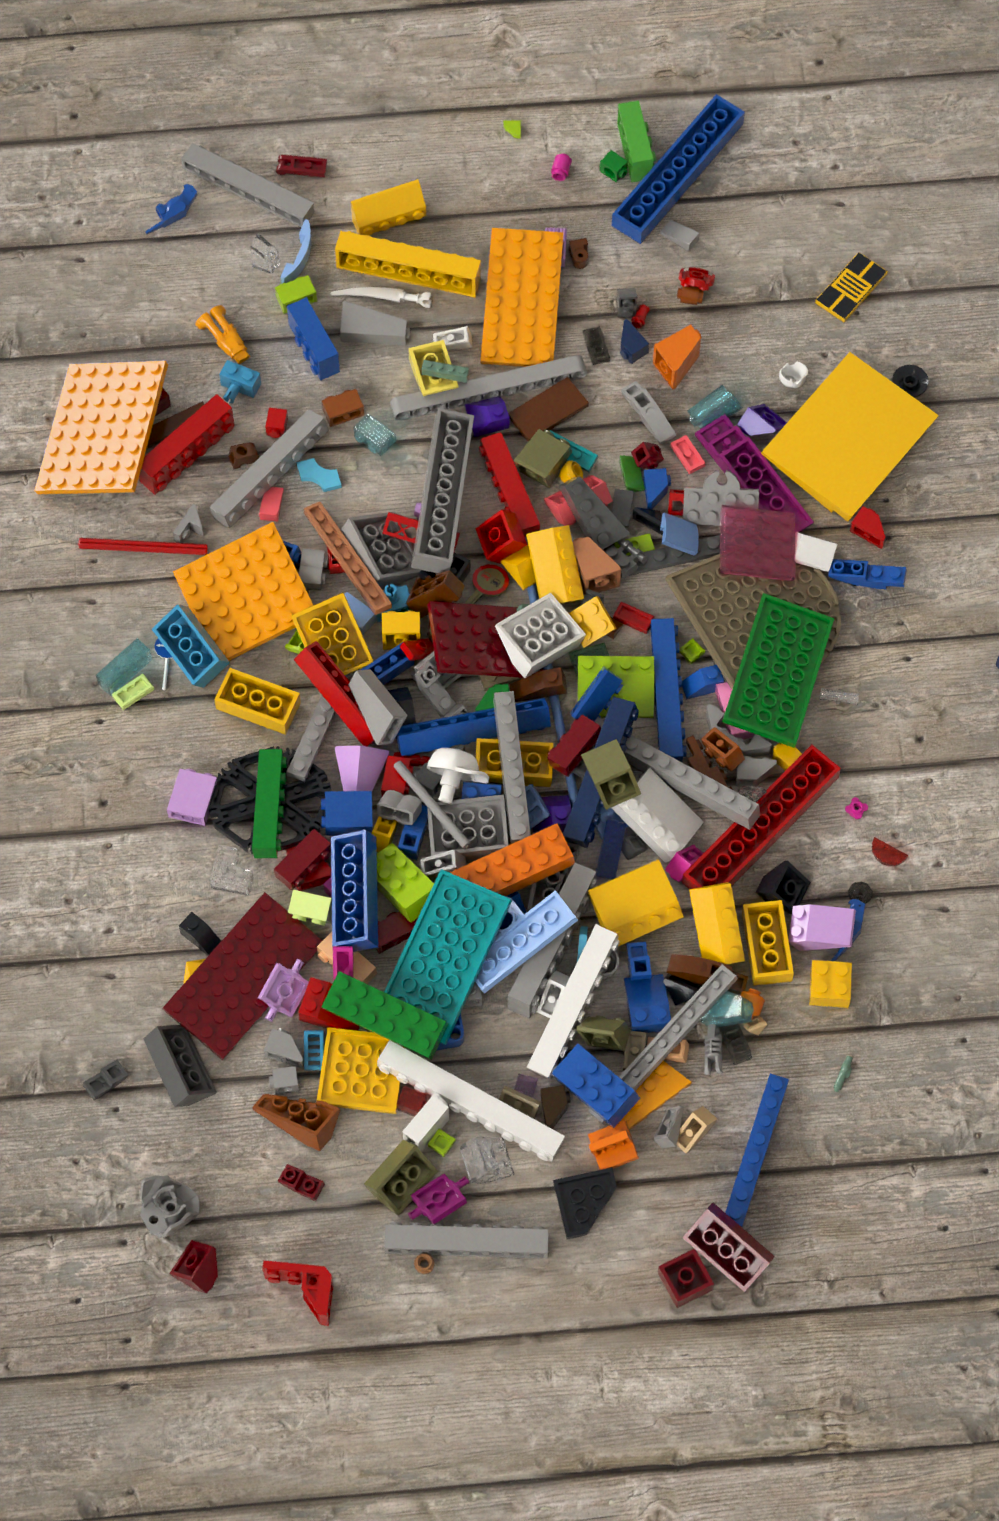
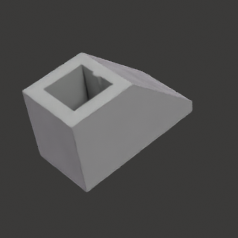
(754, 771)

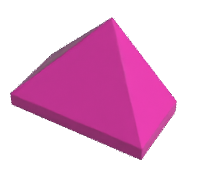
(343, 960)

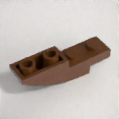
(703, 764)
(700, 970)

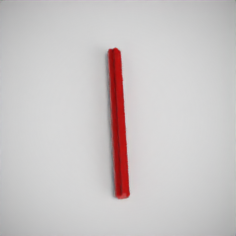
(143, 546)

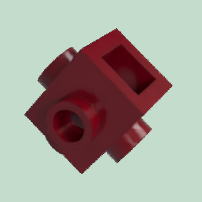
(647, 455)

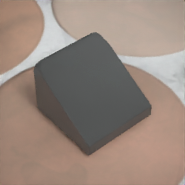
(633, 846)

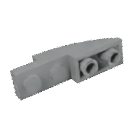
(649, 412)

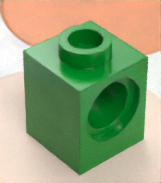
(613, 166)

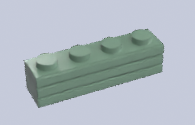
(445, 371)

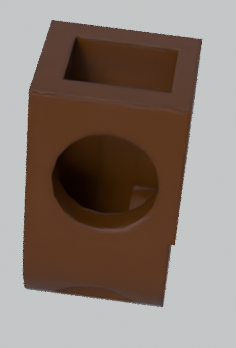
(579, 252)
(243, 454)

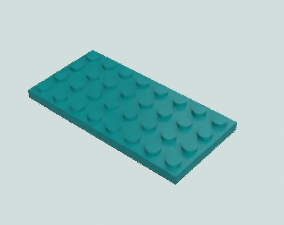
(448, 947)

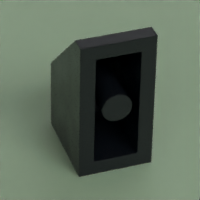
(199, 933)

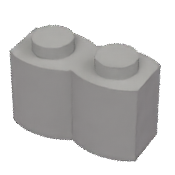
(312, 568)
(399, 807)

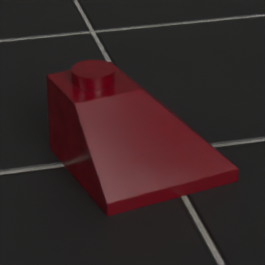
(197, 1266)

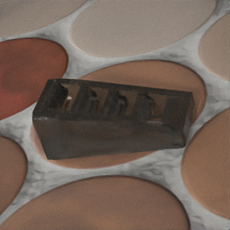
(738, 1054)

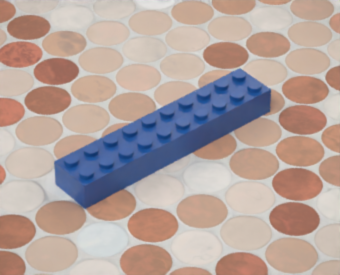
(678, 169)

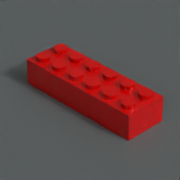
(186, 444)

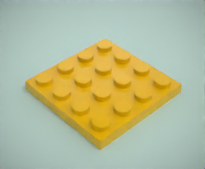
(351, 1072)

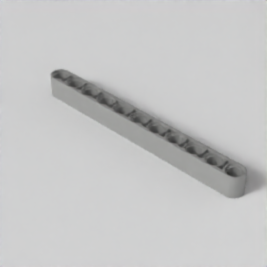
(490, 386)

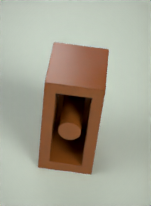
(342, 407)

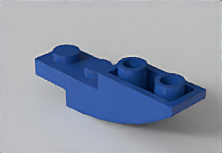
(867, 575)

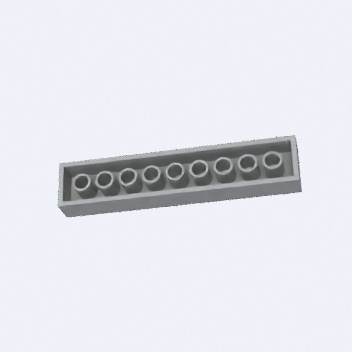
(442, 491)

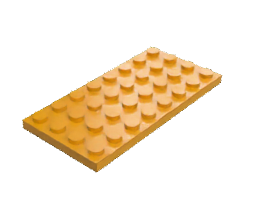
(521, 297)

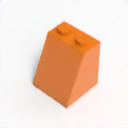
(677, 354)

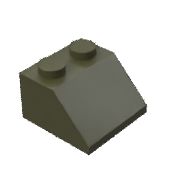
(604, 1032)

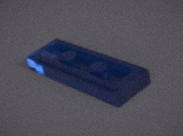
(610, 849)

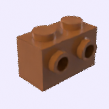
(722, 749)

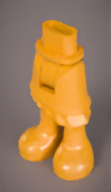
(228, 341)

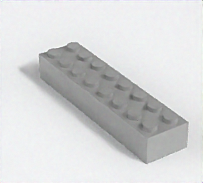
(538, 969)

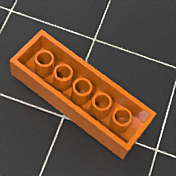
(520, 862)

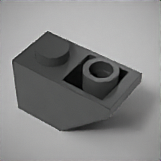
(626, 302)

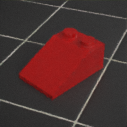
(312, 1011)

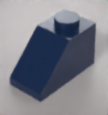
(632, 343)

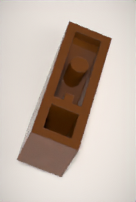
(540, 685)

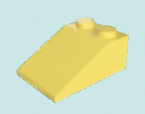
(434, 352)

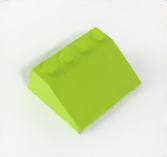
(635, 672)

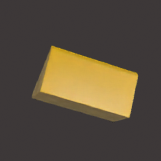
(520, 567)

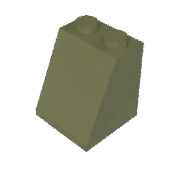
(543, 457)
(611, 774)

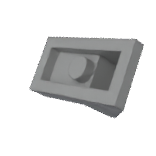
(189, 523)

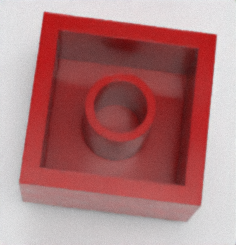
(501, 536)

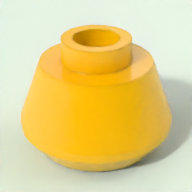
(570, 470)

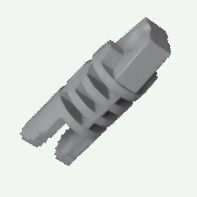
(713, 1049)

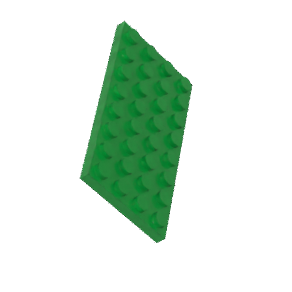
(778, 670)

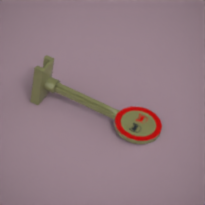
(487, 581)

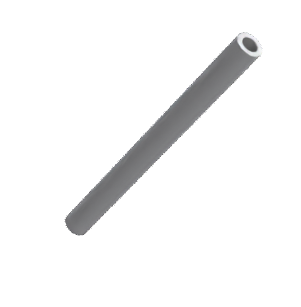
(432, 805)

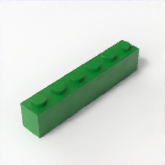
(268, 803)

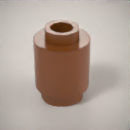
(690, 295)

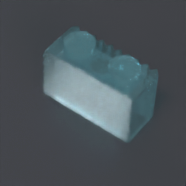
(374, 435)

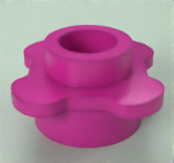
(857, 814)

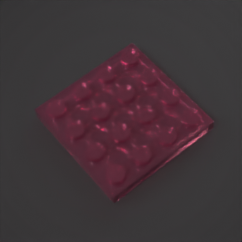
(757, 543)

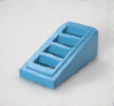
(313, 1034)

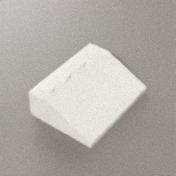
(539, 635)
(659, 816)

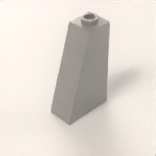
(371, 327)
(377, 706)

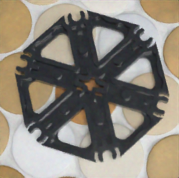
(245, 807)

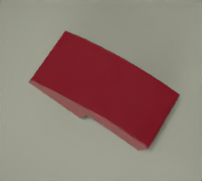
(300, 1182)

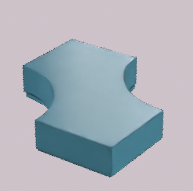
(325, 478)
(582, 940)

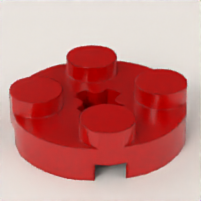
(696, 277)

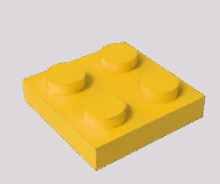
(593, 620)

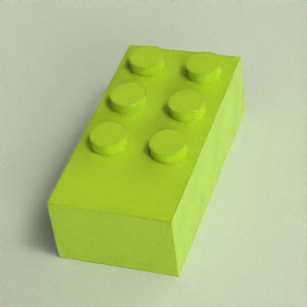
(402, 882)

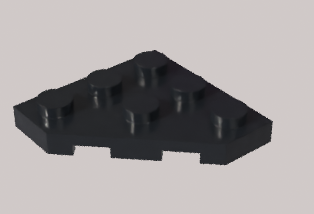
(583, 1199)

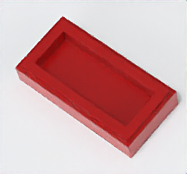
(633, 617)

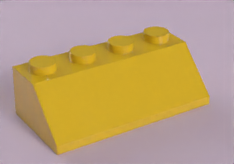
(388, 208)
(555, 564)
(717, 923)

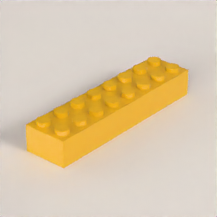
(408, 263)

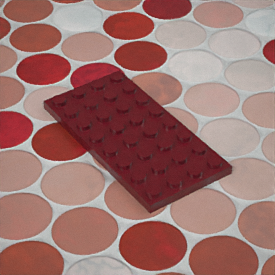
(222, 994)

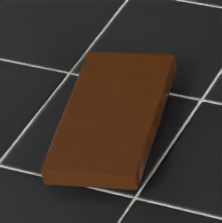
(548, 408)

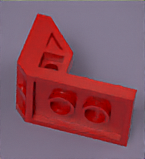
(315, 1280)

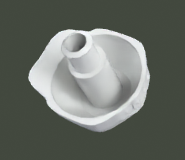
(454, 766)

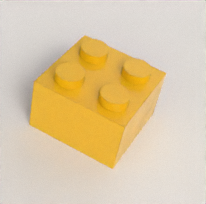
(399, 628)
(830, 983)

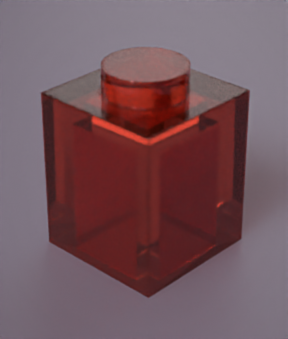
(411, 1101)

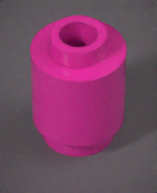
(561, 167)

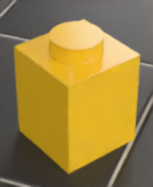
(785, 755)

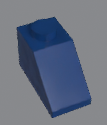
(656, 486)
(702, 682)

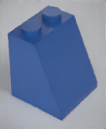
(346, 812)

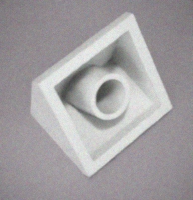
(814, 551)

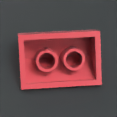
(560, 508)

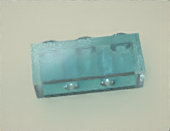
(124, 667)

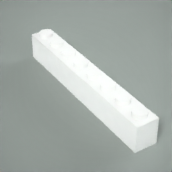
(573, 1001)

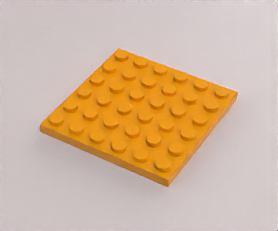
(245, 591)

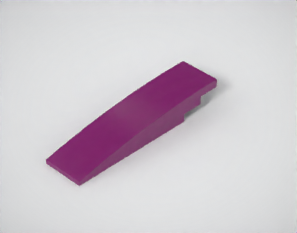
(740, 456)

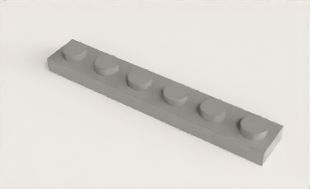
(311, 740)

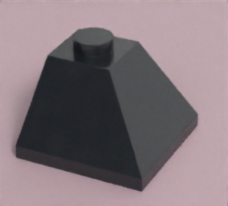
(784, 884)

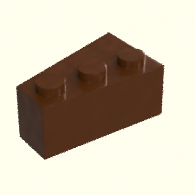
(442, 588)

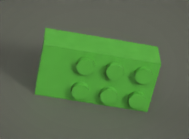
(635, 140)

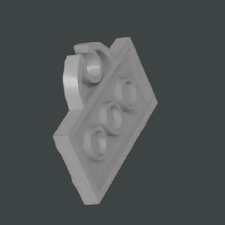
(704, 503)

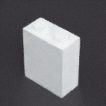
(427, 1122)

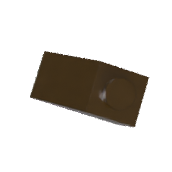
(554, 1104)

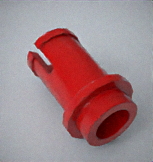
(639, 319)

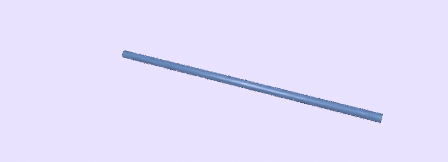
(556, 711)

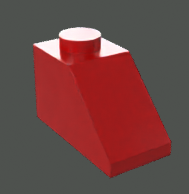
(869, 527)

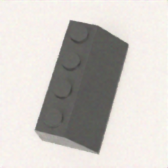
(179, 1065)

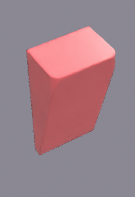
(271, 504)

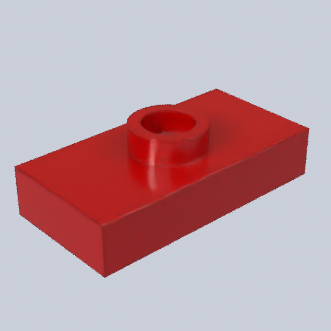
(417, 649)

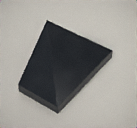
(649, 518)
(680, 989)

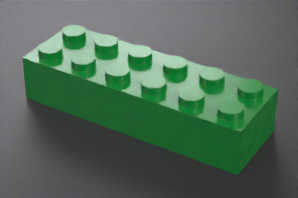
(385, 1015)

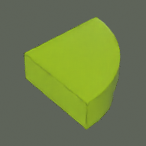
(513, 127)

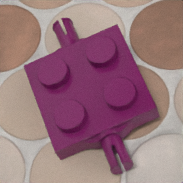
(438, 1198)

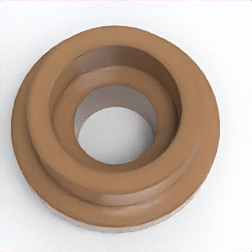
(424, 1257)

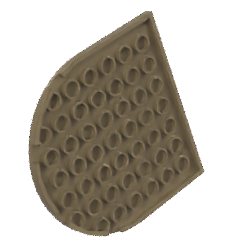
(726, 606)

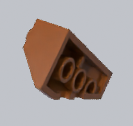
(305, 1121)

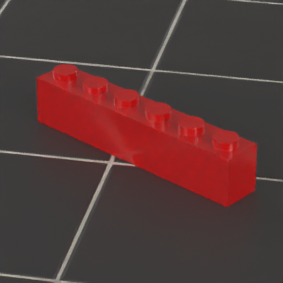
(508, 481)
(334, 688)

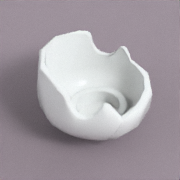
(793, 375)

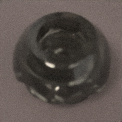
(860, 887)

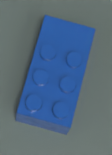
(313, 339)
(595, 1085)

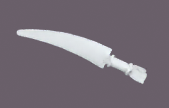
(387, 293)

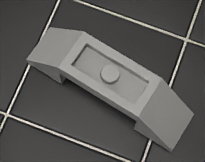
(435, 693)
(757, 747)

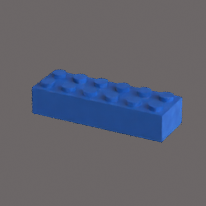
(354, 890)

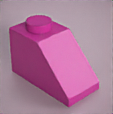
(682, 861)

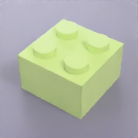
(311, 906)

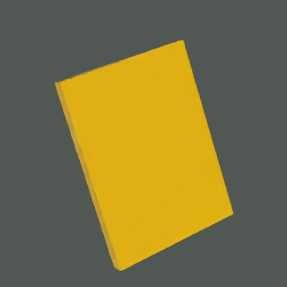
(849, 436)

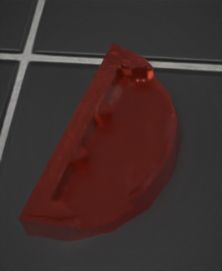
(887, 854)

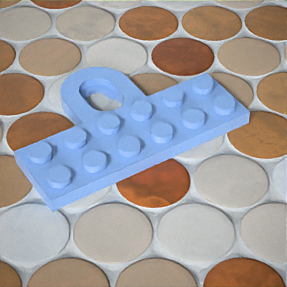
(524, 938)

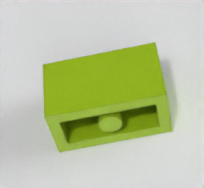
(294, 291)

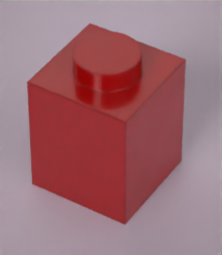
(276, 422)

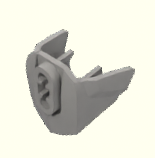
(159, 1196)

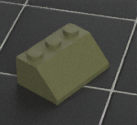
(400, 1176)

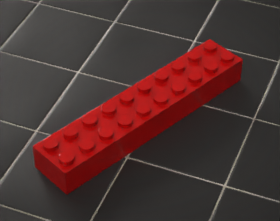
(779, 809)

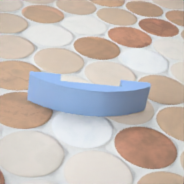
(292, 271)

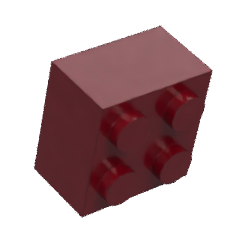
(685, 1278)

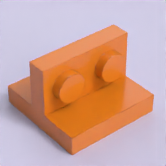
(613, 1146)

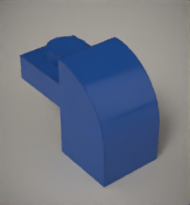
(638, 961)

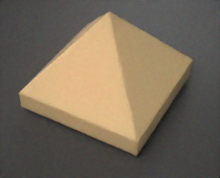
(756, 1026)

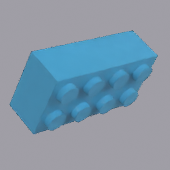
(190, 646)

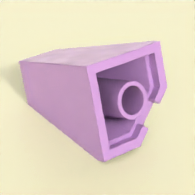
(360, 766)

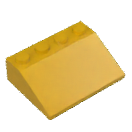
(336, 631)
(636, 902)

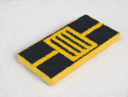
(851, 287)

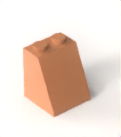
(595, 567)

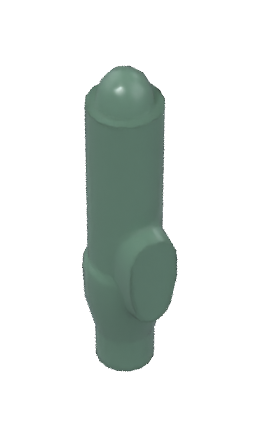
(843, 1074)

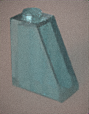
(713, 406)
(729, 1010)

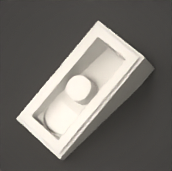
(456, 338)

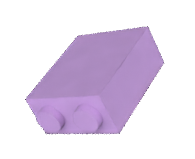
(192, 796)

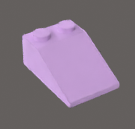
(821, 927)

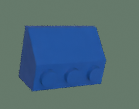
(597, 695)

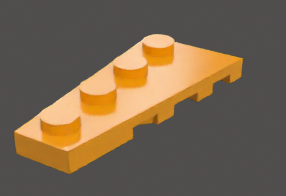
(657, 1089)

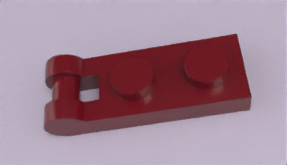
(301, 166)

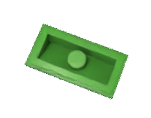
(631, 474)

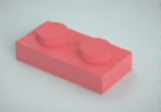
(687, 454)

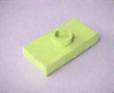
(133, 691)

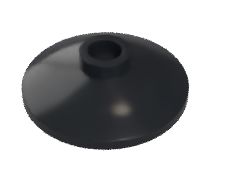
(913, 375)

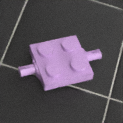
(283, 990)

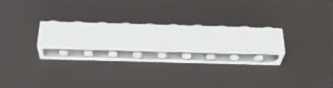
(470, 1101)

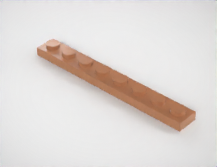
(347, 558)

